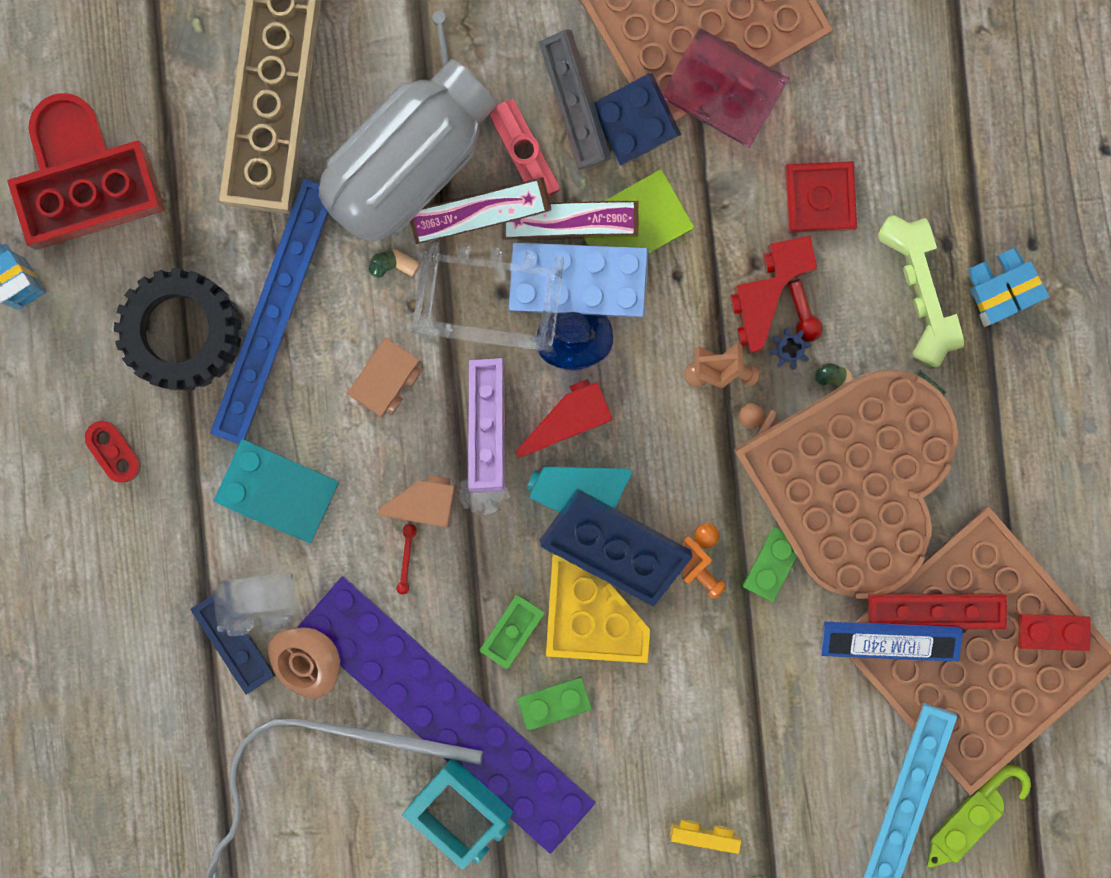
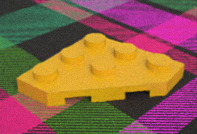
(592, 619)

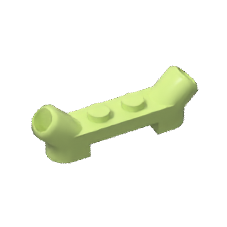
(914, 242)

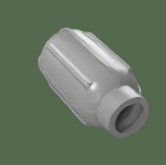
(405, 153)

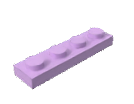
(486, 426)

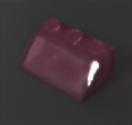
(724, 87)

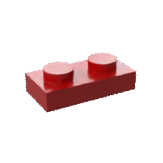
(1054, 632)

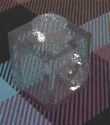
(484, 502)

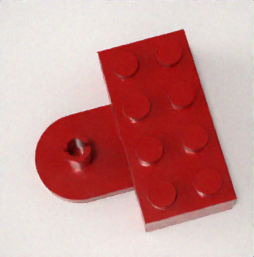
(79, 179)

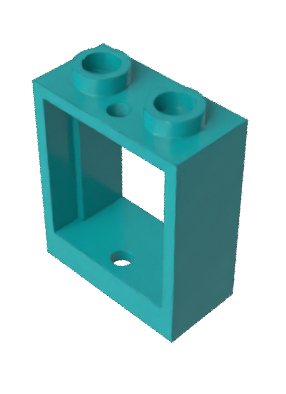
(475, 793)

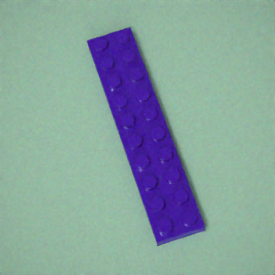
(448, 712)

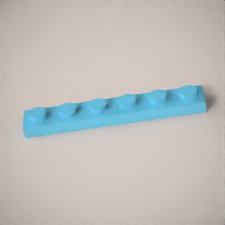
(911, 793)

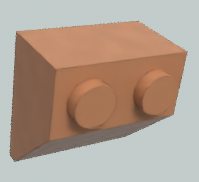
(424, 502)

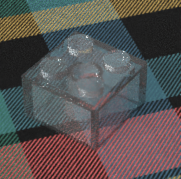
(255, 603)

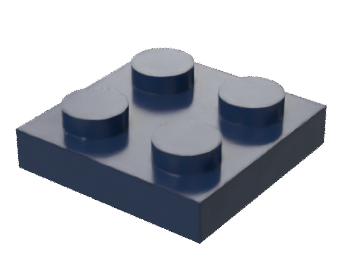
(636, 119)

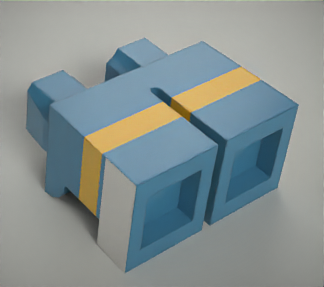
(18, 280)
(1008, 292)

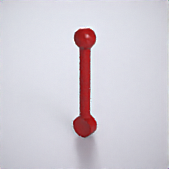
(409, 532)

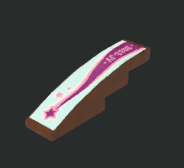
(481, 210)
(577, 220)

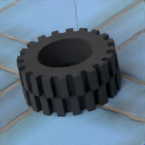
(221, 332)

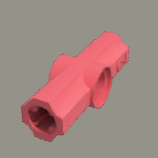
(515, 131)

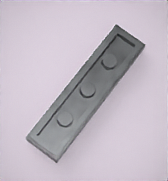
(575, 99)

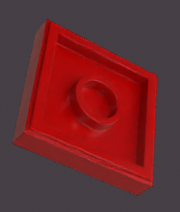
(821, 197)

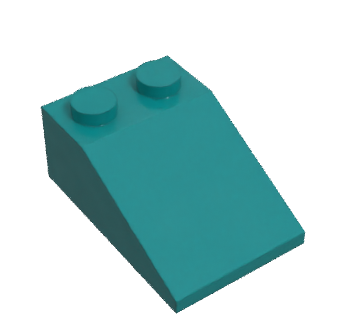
(276, 491)

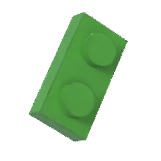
(771, 566)
(512, 631)
(554, 703)

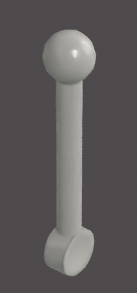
(439, 19)

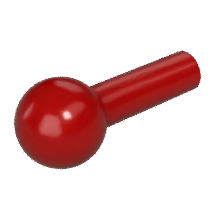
(809, 324)

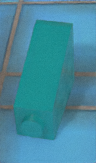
(557, 484)

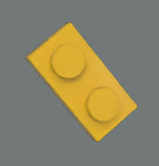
(720, 838)

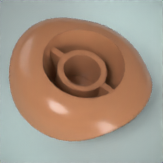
(304, 661)

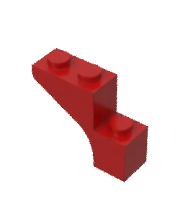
(759, 299)

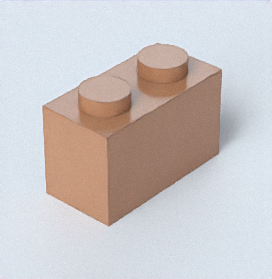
(385, 378)

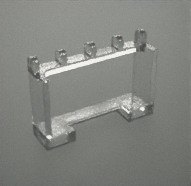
(425, 292)

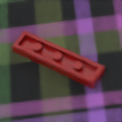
(948, 610)

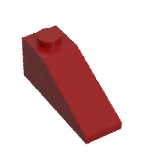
(573, 415)

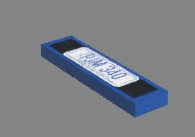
(891, 641)

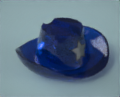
(579, 341)

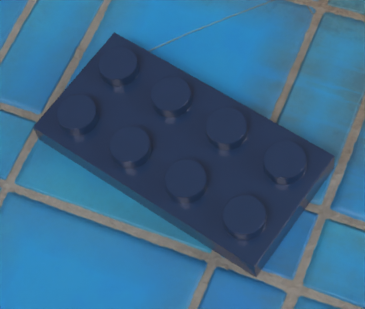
(615, 547)

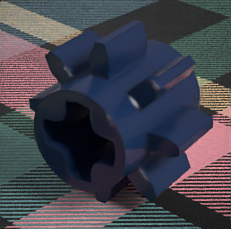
(794, 340)

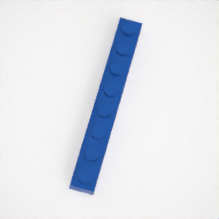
(271, 315)

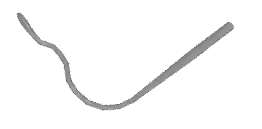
(386, 739)

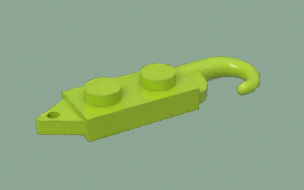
(973, 818)

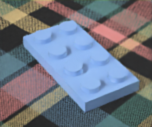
(592, 283)

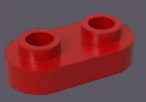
(113, 452)

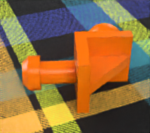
(706, 537)

